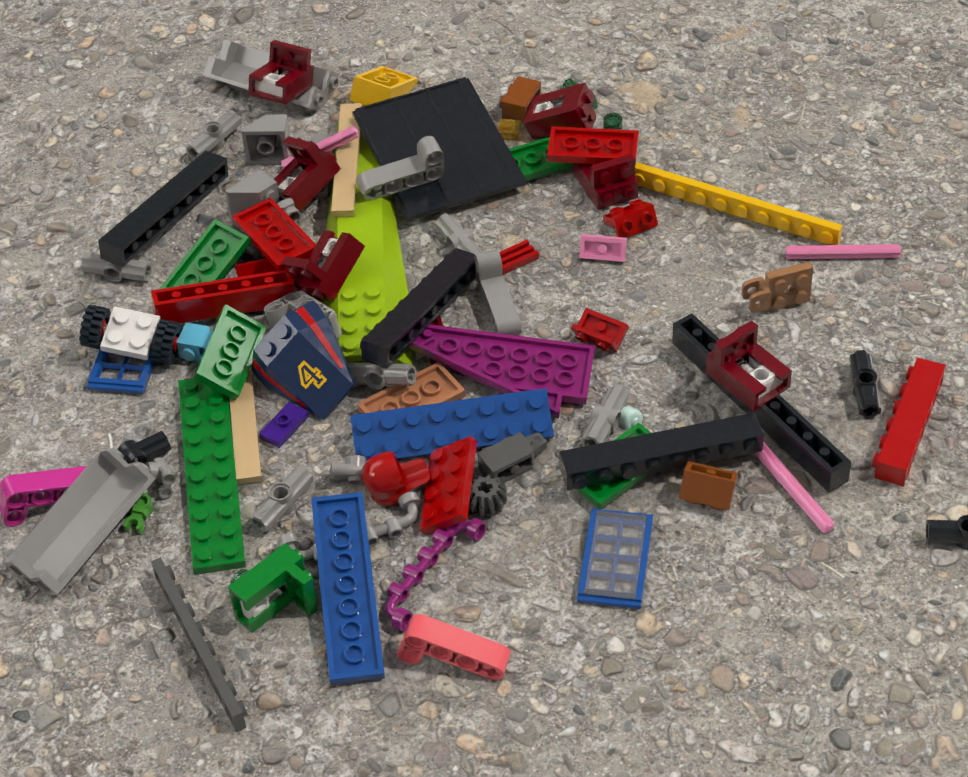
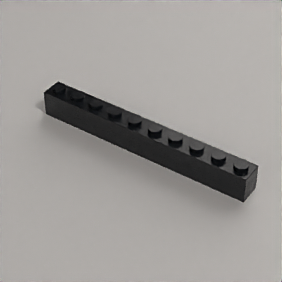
(776, 417)

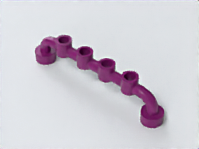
(428, 557)

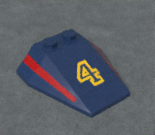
(304, 361)

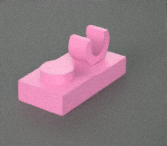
(603, 247)

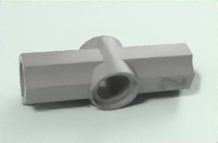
(214, 134)
(455, 235)
(132, 270)
(378, 377)
(606, 416)
(281, 499)

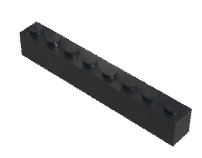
(163, 208)
(418, 309)
(660, 451)

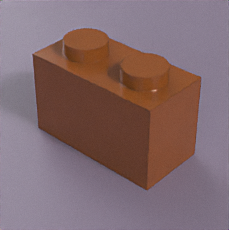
(519, 97)
(708, 486)

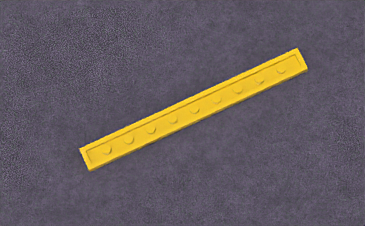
(738, 205)

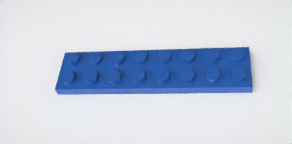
(424, 428)
(347, 589)

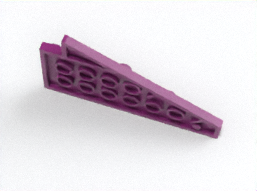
(513, 362)

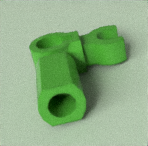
(139, 512)

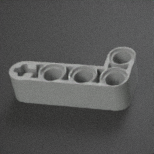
(405, 173)
(495, 293)
(275, 310)

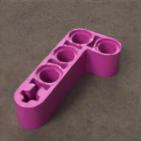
(32, 490)

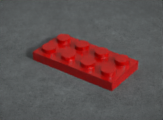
(590, 144)
(273, 232)
(449, 485)

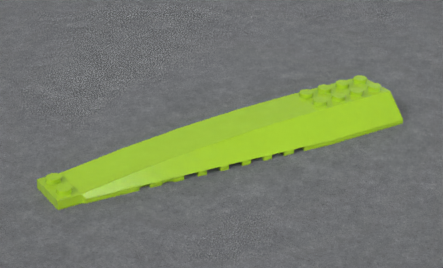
(378, 275)

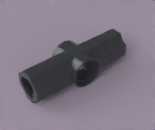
(865, 384)
(145, 449)
(948, 531)

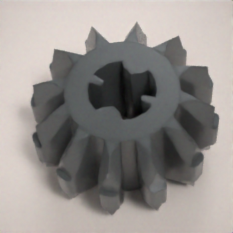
(487, 495)

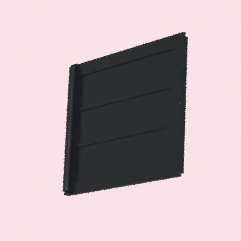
(473, 149)

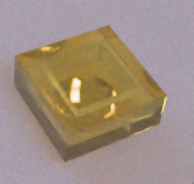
(509, 129)

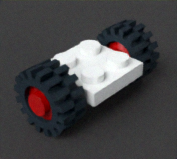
(130, 333)

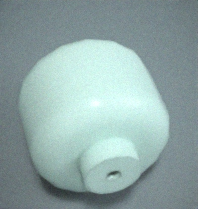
(630, 417)

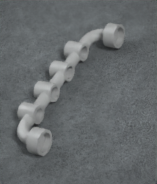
(393, 527)

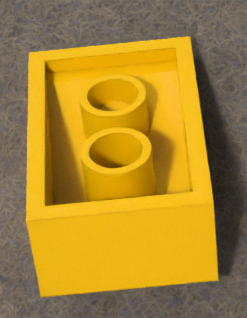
(380, 85)

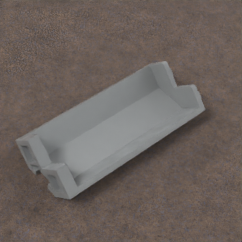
(239, 61)
(79, 521)

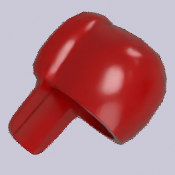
(389, 479)

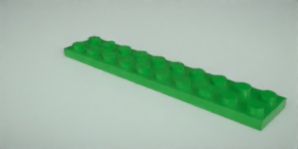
(210, 479)

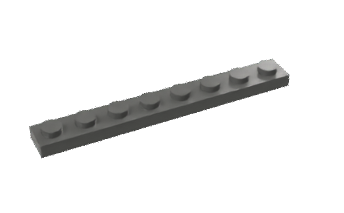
(204, 650)

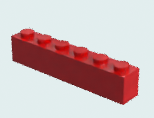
(207, 299)
(909, 422)

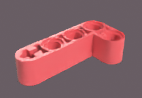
(452, 646)

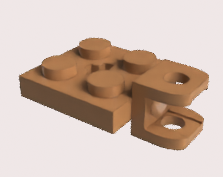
(774, 290)

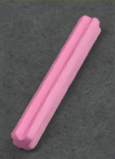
(331, 142)

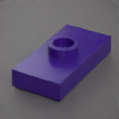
(284, 424)

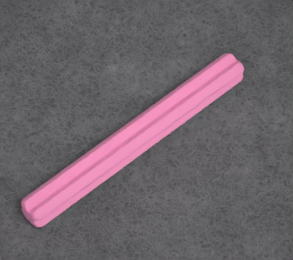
(843, 251)
(795, 489)

